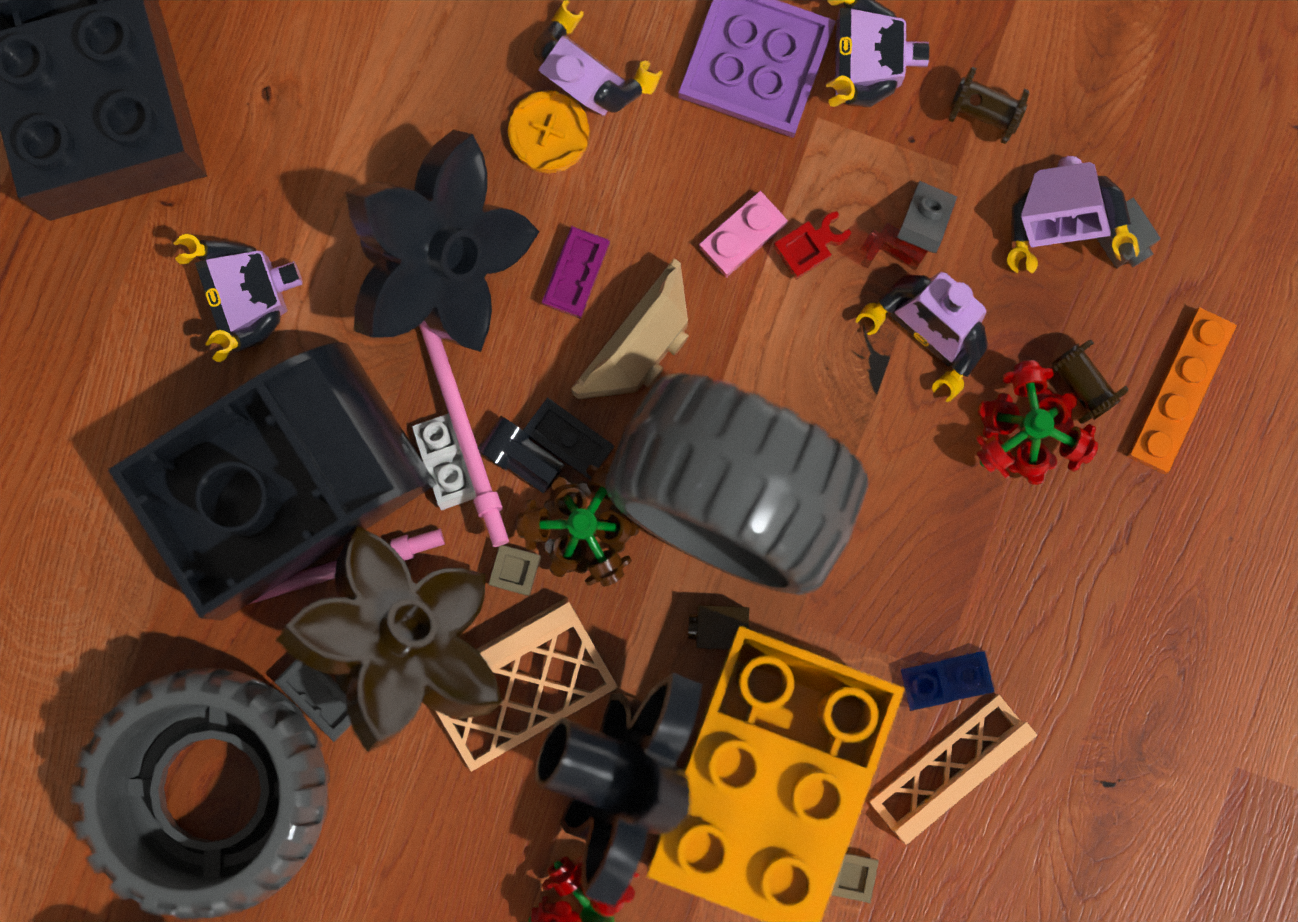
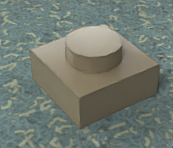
(514, 570)
(856, 878)

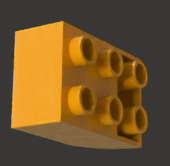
(776, 780)

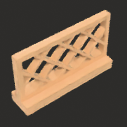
(510, 648)

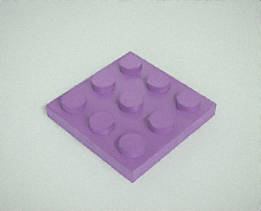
(757, 61)

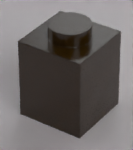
(716, 625)

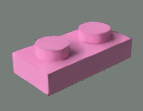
(743, 234)

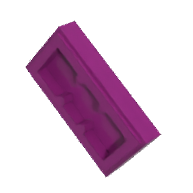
(576, 272)

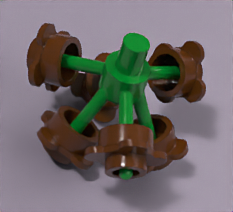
(569, 551)

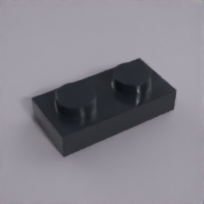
(568, 438)

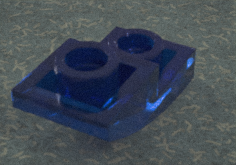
(947, 680)

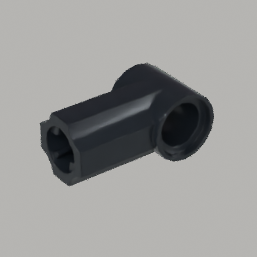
(512, 450)

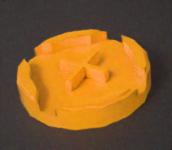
(548, 131)

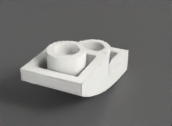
(444, 461)

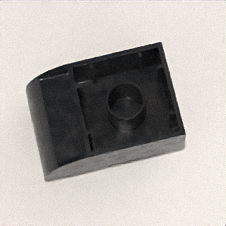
(92, 104)
(271, 478)

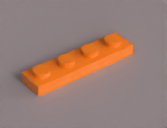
(1181, 390)

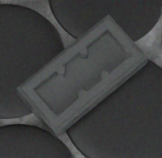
(927, 217)
(317, 696)

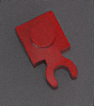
(806, 247)

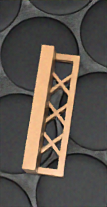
(964, 780)

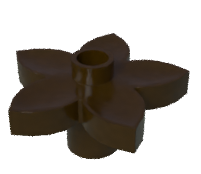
(395, 640)

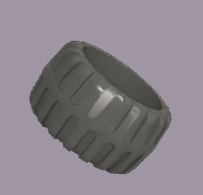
(738, 483)
(126, 803)

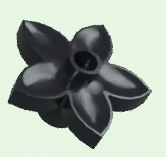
(435, 247)
(622, 780)

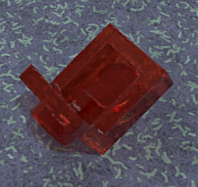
(889, 243)

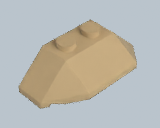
(641, 341)

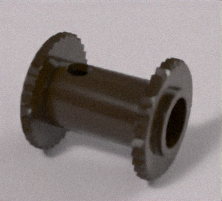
(993, 108)
(1087, 382)

